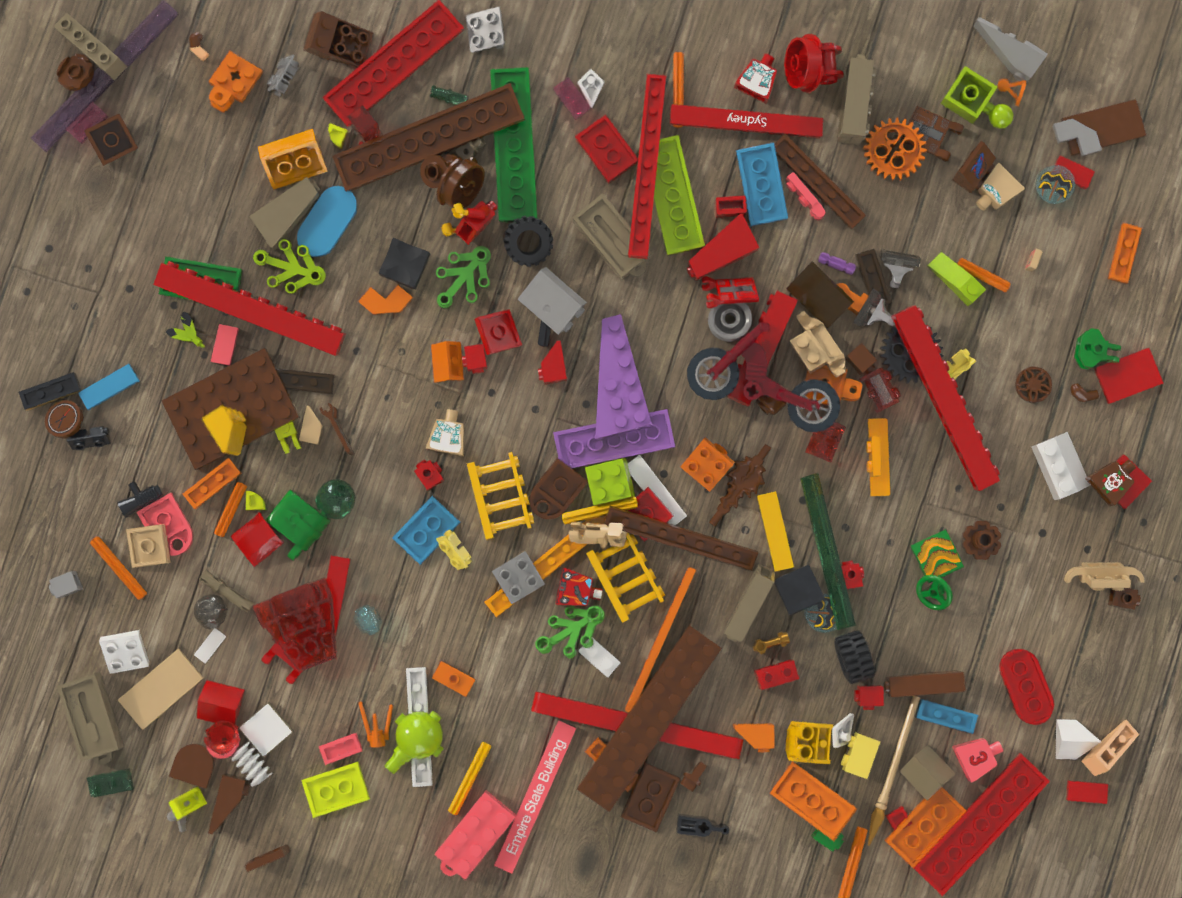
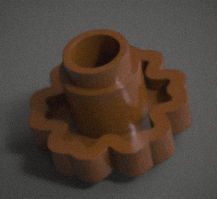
(981, 540)

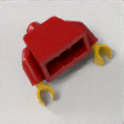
(473, 222)

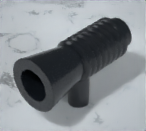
(140, 499)

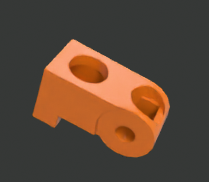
(858, 302)

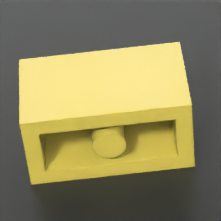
(860, 755)

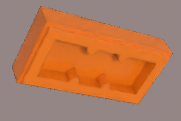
(453, 678)

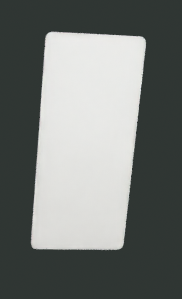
(210, 645)

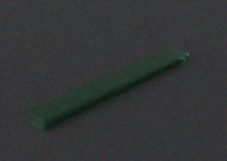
(827, 551)

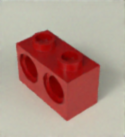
(776, 674)

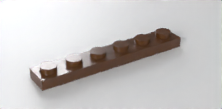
(818, 182)

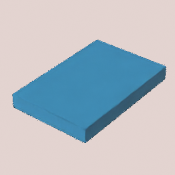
(420, 532)

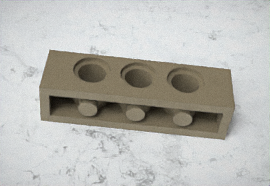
(90, 46)

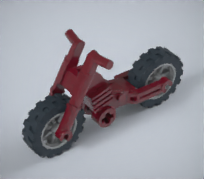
(757, 375)

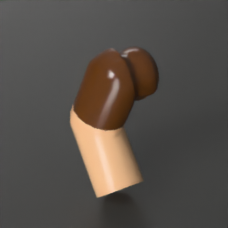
(195, 46)

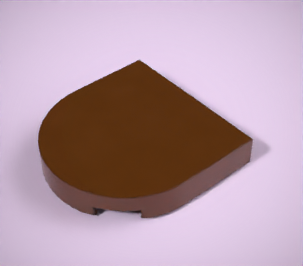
(193, 765)

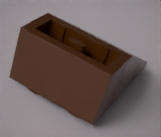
(337, 40)

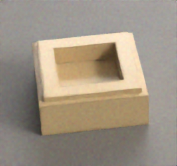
(1033, 260)

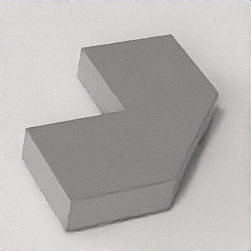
(1072, 129)

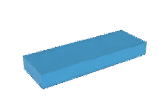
(108, 387)
(946, 716)

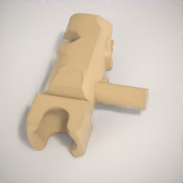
(598, 534)

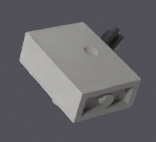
(552, 303)

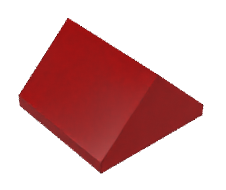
(219, 702)

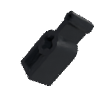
(691, 820)

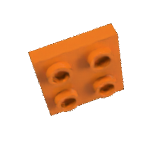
(708, 464)

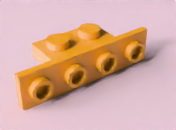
(878, 462)

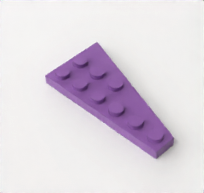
(620, 394)

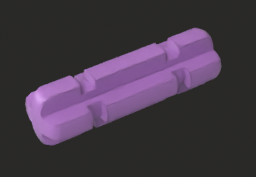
(837, 263)

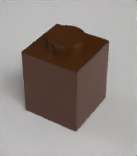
(861, 359)

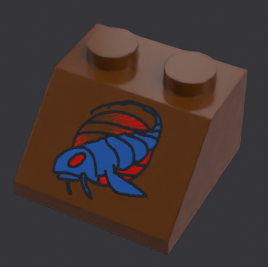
(975, 167)

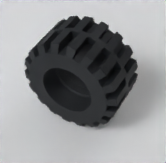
(535, 256)
(854, 657)

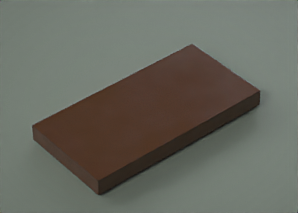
(1112, 123)

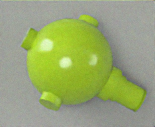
(416, 737)

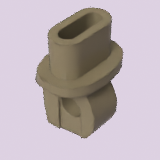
(473, 147)

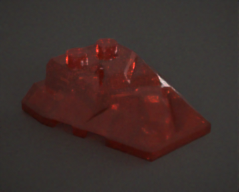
(301, 623)

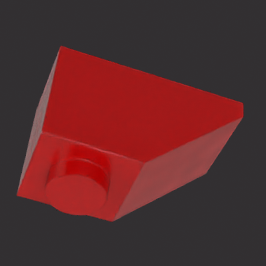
(553, 366)

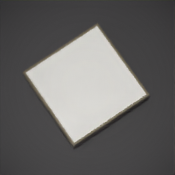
(266, 729)

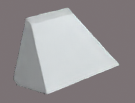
(1073, 739)

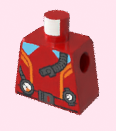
(576, 589)

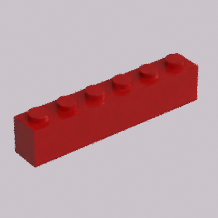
(777, 316)

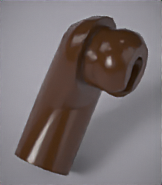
(1082, 395)

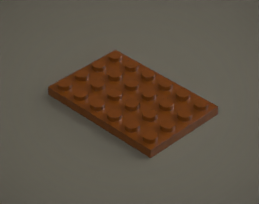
(246, 386)

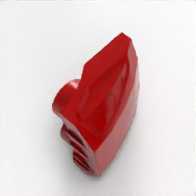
(257, 539)

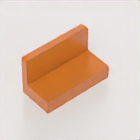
(447, 361)

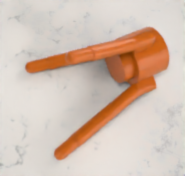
(376, 736)

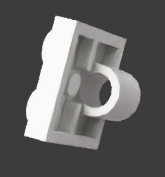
(124, 651)

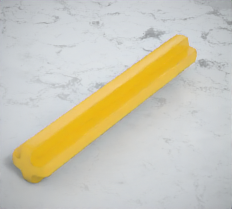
(598, 510)
(469, 778)

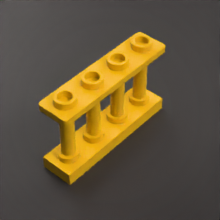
(482, 490)
(615, 593)

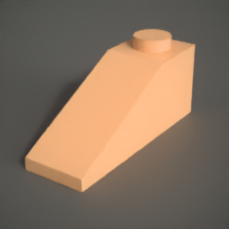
(1110, 749)

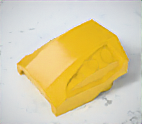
(808, 742)

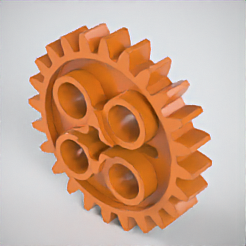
(880, 140)

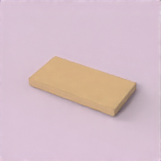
(160, 689)

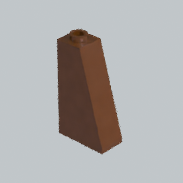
(925, 683)

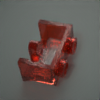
(881, 389)

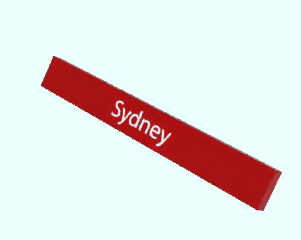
(746, 121)

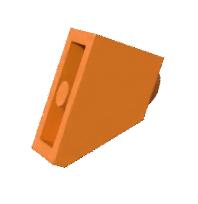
(758, 735)

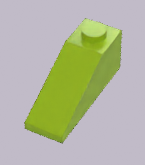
(956, 278)

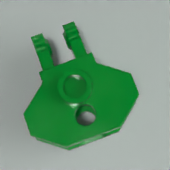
(1095, 349)

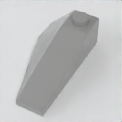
(1018, 57)

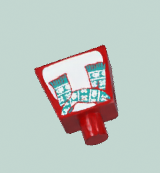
(757, 78)

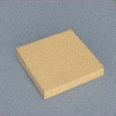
(148, 545)

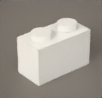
(600, 658)

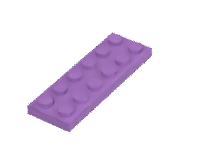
(579, 448)

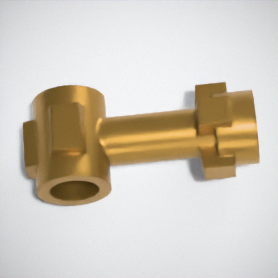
(761, 646)

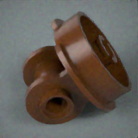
(455, 178)

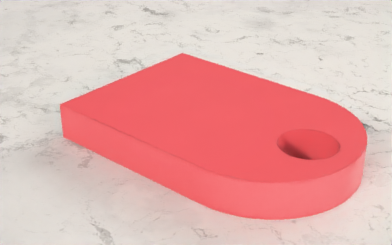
(168, 512)

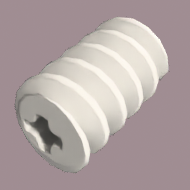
(251, 764)

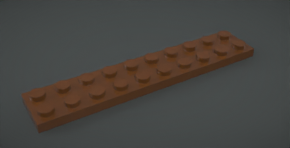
(428, 137)
(649, 718)

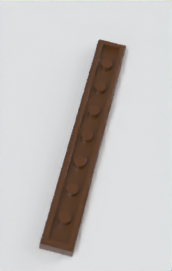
(682, 538)

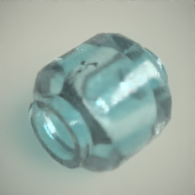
(367, 619)

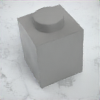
(65, 584)

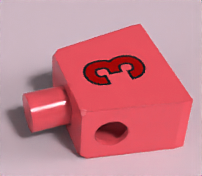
(977, 757)

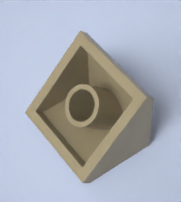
(927, 772)

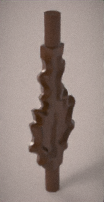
(744, 479)

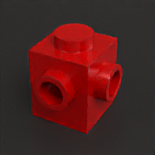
(429, 474)
(852, 574)

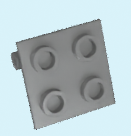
(485, 30)
(285, 65)
(518, 577)

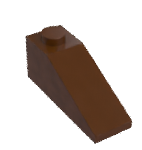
(229, 796)

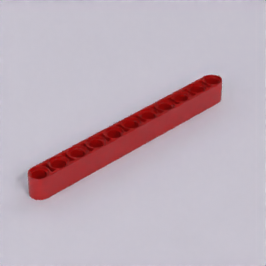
(612, 719)

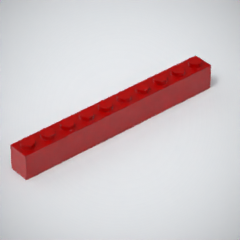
(249, 308)
(945, 398)

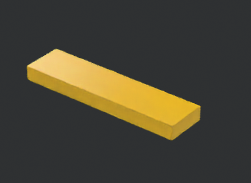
(775, 531)

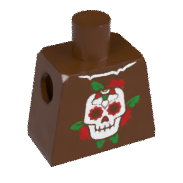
(1112, 481)

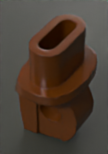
(691, 780)

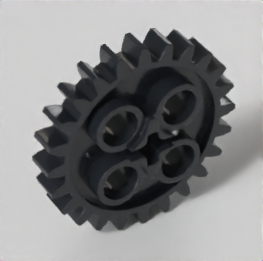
(897, 362)

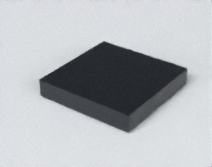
(799, 590)

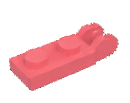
(806, 198)

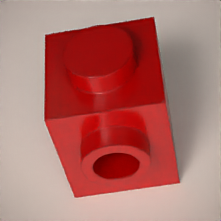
(475, 359)
(869, 696)

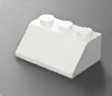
(1060, 466)

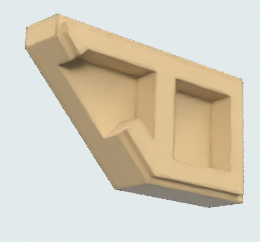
(311, 427)

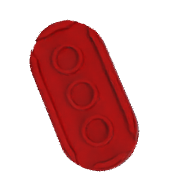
(1026, 686)

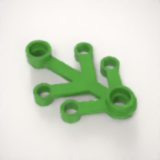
(465, 274)
(572, 629)

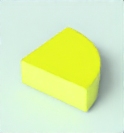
(337, 135)
(254, 501)

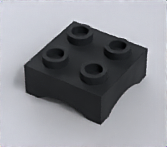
(404, 263)

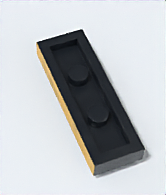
(50, 391)

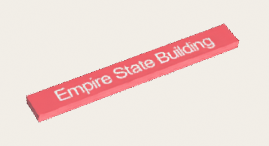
(535, 796)

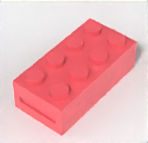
(474, 836)

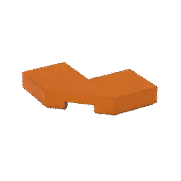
(394, 303)

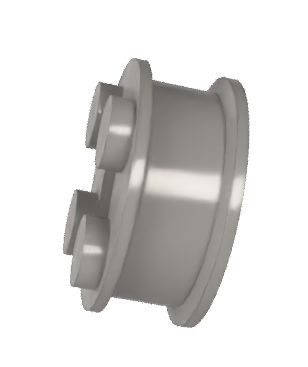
(726, 331)

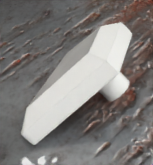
(591, 86)
(842, 731)

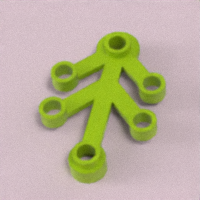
(293, 268)

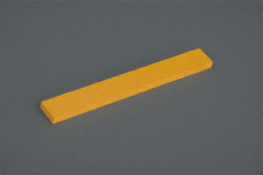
(545, 566)

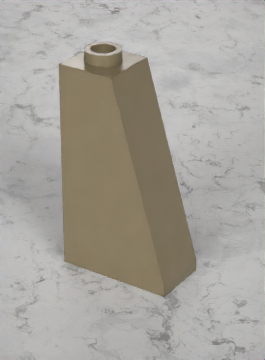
(284, 213)
(750, 603)

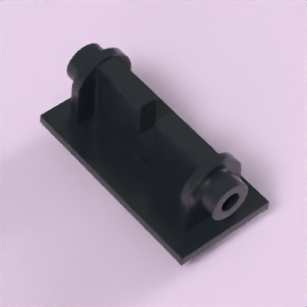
(97, 438)

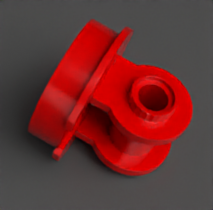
(811, 63)

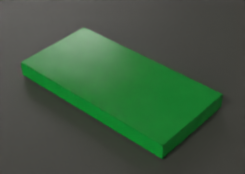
(220, 273)

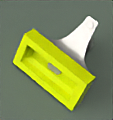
(184, 805)

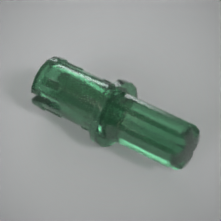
(447, 95)

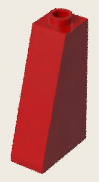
(724, 249)

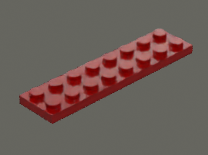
(394, 62)
(981, 824)

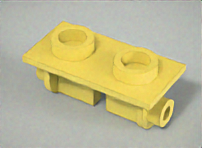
(962, 363)
(458, 557)

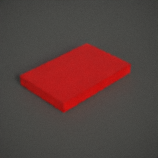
(607, 149)
(1128, 376)

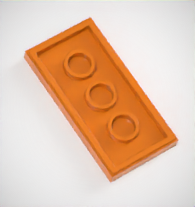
(813, 801)
(930, 823)

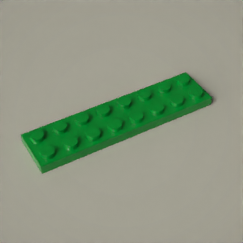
(515, 151)

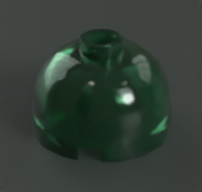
(335, 498)

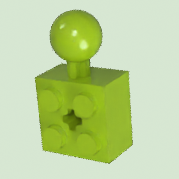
(981, 91)

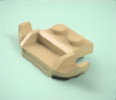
(817, 347)
(1104, 575)

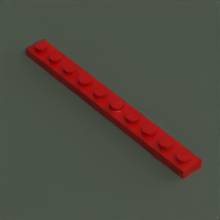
(647, 166)

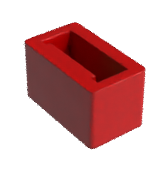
(730, 206)

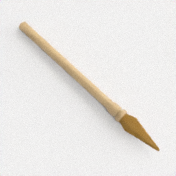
(878, 814)

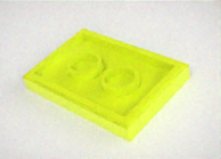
(335, 789)

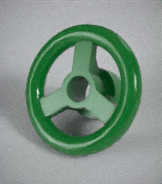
(935, 591)

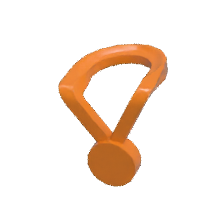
(1004, 85)

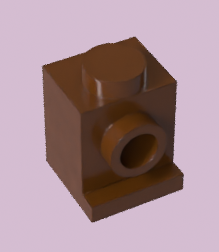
(1116, 598)

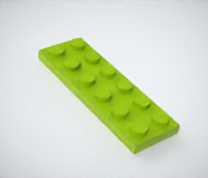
(675, 200)

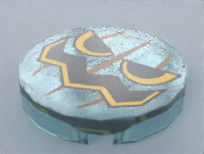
(1055, 184)
(821, 616)

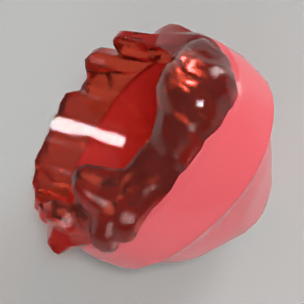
(222, 739)

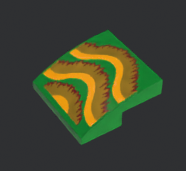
(937, 555)

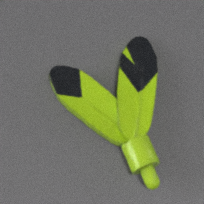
(188, 334)

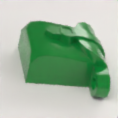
(298, 522)

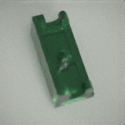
(110, 783)

